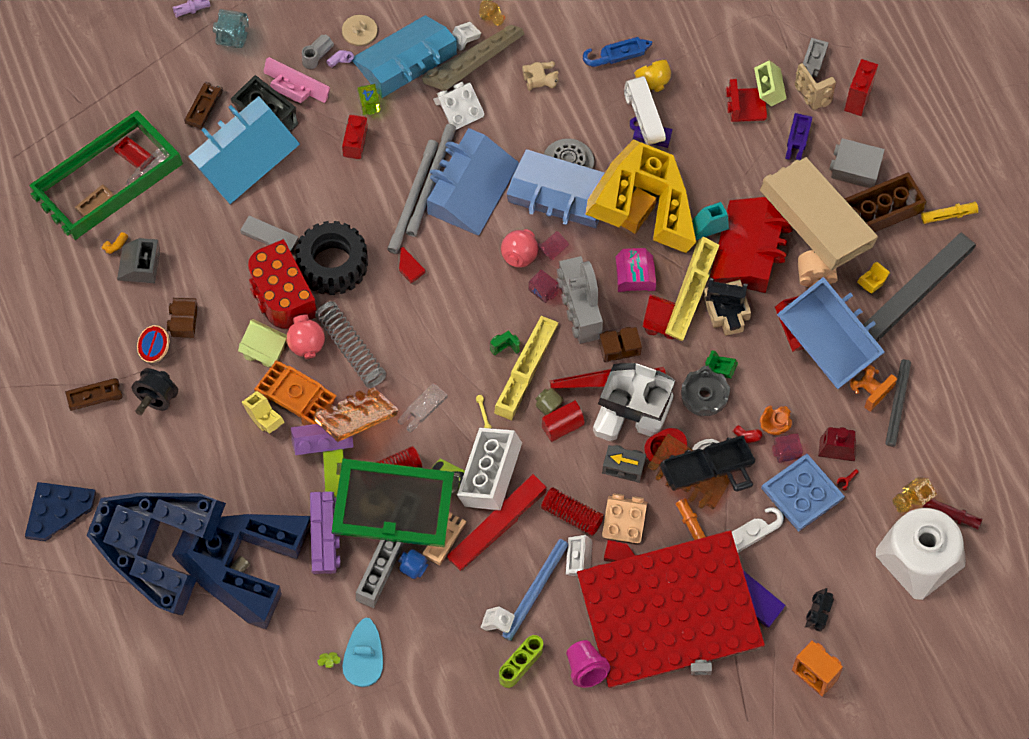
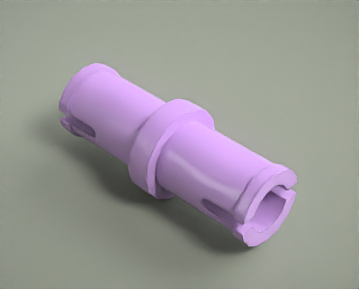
(190, 7)

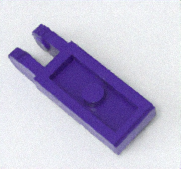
(798, 134)

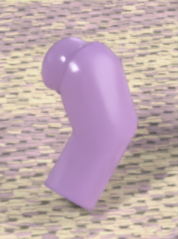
(340, 56)

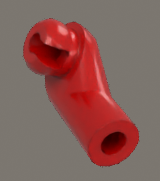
(749, 436)

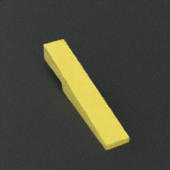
(692, 288)
(525, 368)

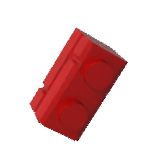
(355, 136)

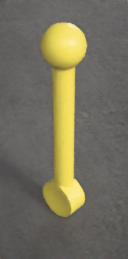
(479, 399)

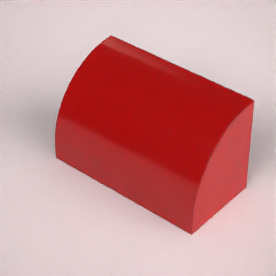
(563, 421)

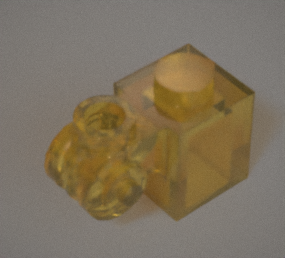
(916, 492)

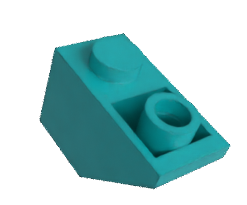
(710, 221)

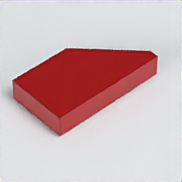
(409, 266)
(617, 551)

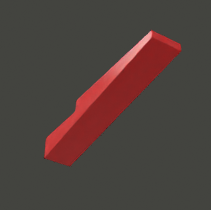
(592, 379)
(498, 522)

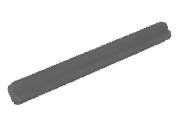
(898, 403)

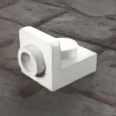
(465, 33)
(497, 619)

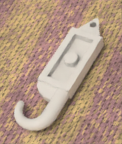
(756, 530)

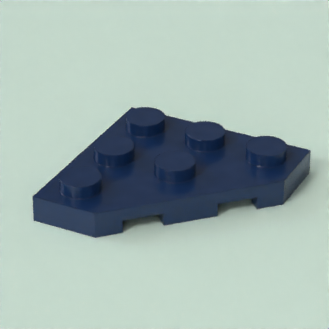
(56, 509)

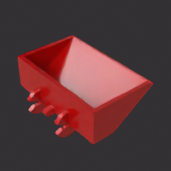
(750, 243)

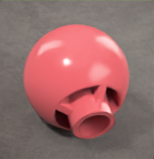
(519, 248)
(305, 337)

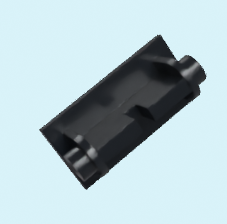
(821, 601)

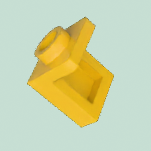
(874, 278)

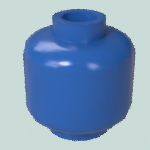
(413, 564)

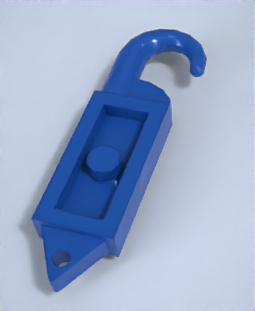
(618, 52)

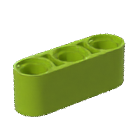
(331, 459)
(523, 652)

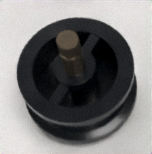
(154, 390)

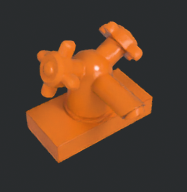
(874, 387)

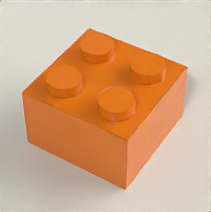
(817, 668)

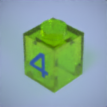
(368, 99)

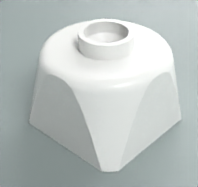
(922, 551)

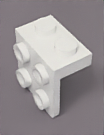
(460, 105)

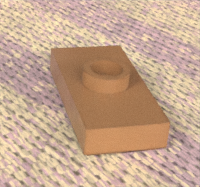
(94, 200)

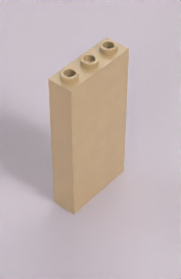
(818, 213)

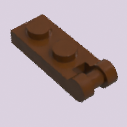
(203, 105)
(93, 394)

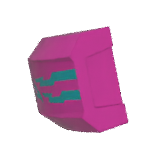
(635, 270)

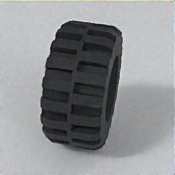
(326, 237)

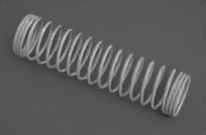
(331, 314)

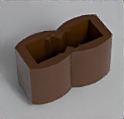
(183, 317)

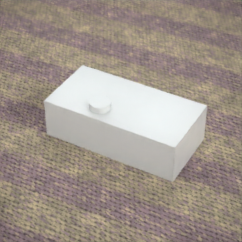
(489, 468)

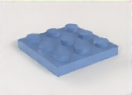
(802, 492)

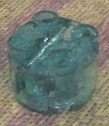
(231, 28)

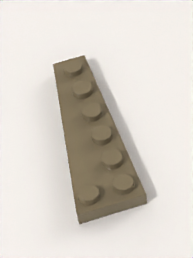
(468, 61)

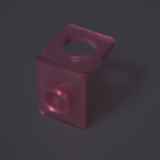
(553, 245)

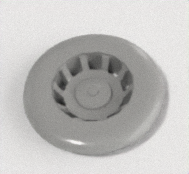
(571, 151)

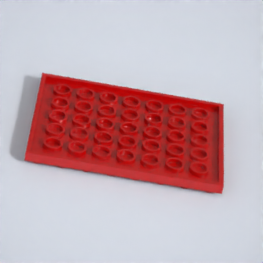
(670, 608)

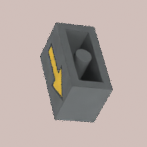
(624, 463)

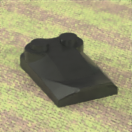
(277, 103)

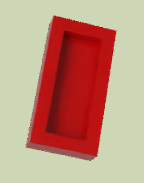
(131, 152)

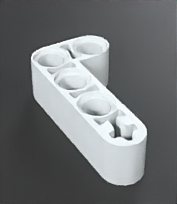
(639, 95)

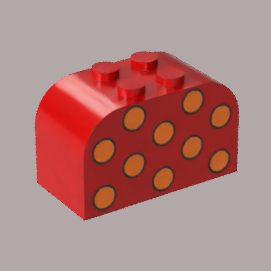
(279, 285)

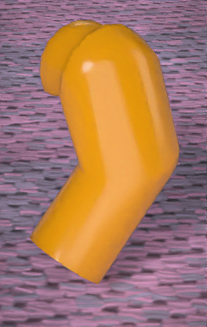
(118, 244)

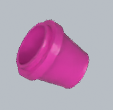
(586, 664)

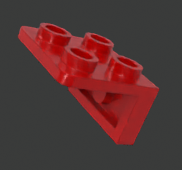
(744, 103)

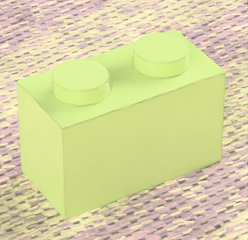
(770, 83)

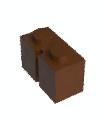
(620, 344)

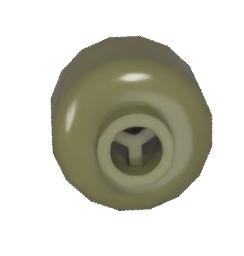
(548, 401)

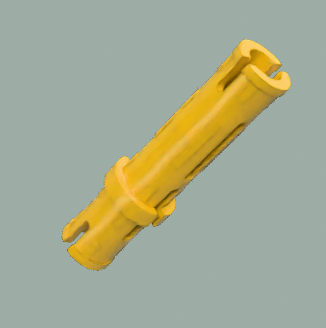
(950, 212)

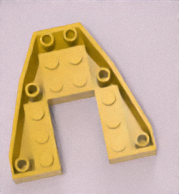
(656, 173)

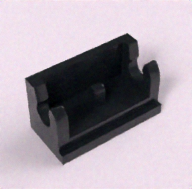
(726, 293)

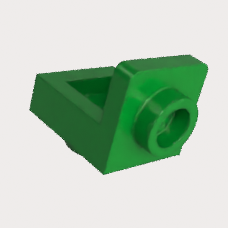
(503, 341)
(721, 365)

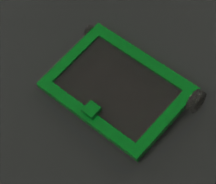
(393, 502)

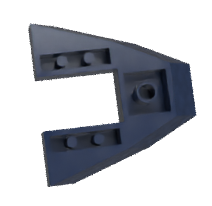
(126, 529)
(210, 560)

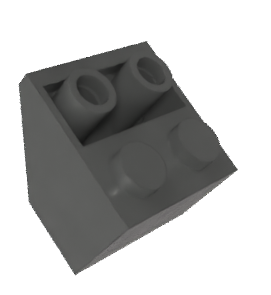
(139, 261)

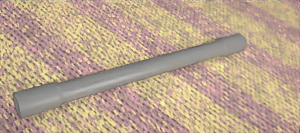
(415, 220)
(397, 237)

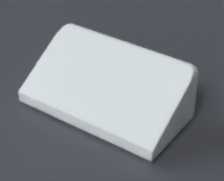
(578, 554)

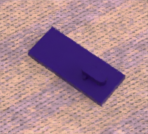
(765, 604)

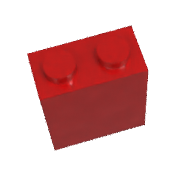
(861, 87)

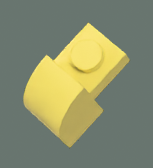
(262, 413)

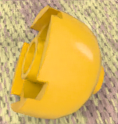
(656, 74)

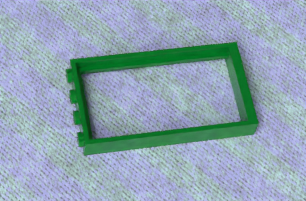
(87, 153)

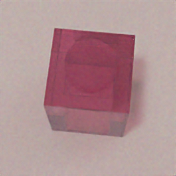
(543, 286)
(787, 448)

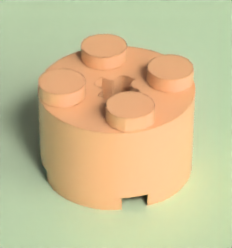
(812, 269)

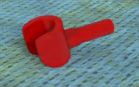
(846, 480)

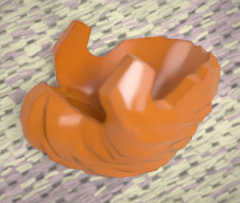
(776, 421)

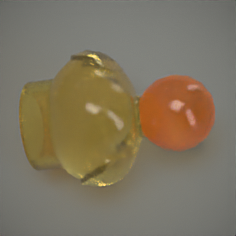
(491, 12)

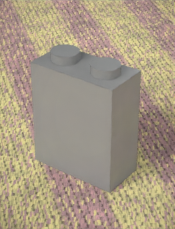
(856, 163)

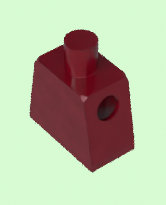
(838, 444)

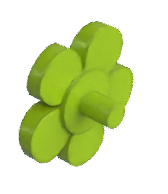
(328, 660)

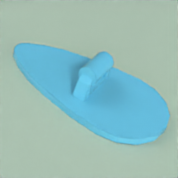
(363, 655)

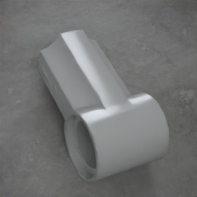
(316, 51)

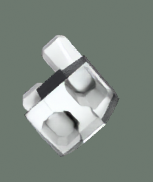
(633, 394)

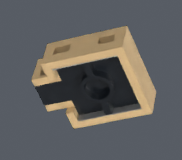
(726, 315)

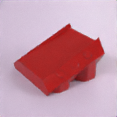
(658, 316)

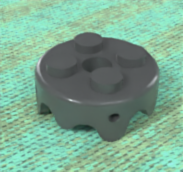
(705, 380)

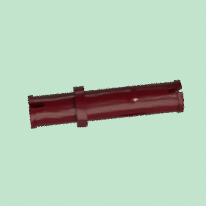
(955, 514)

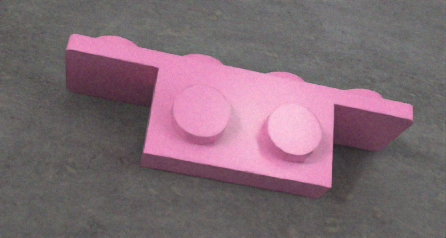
(294, 83)

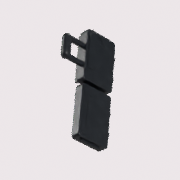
(710, 462)

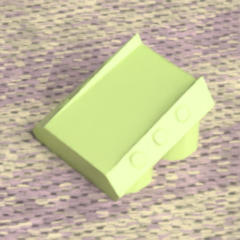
(262, 343)

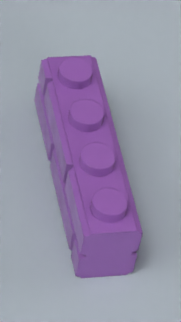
(322, 541)

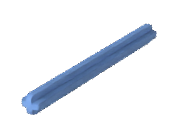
(536, 587)

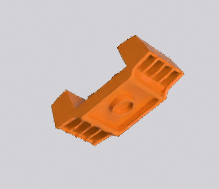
(294, 391)

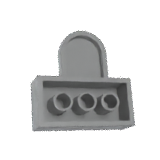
(581, 297)

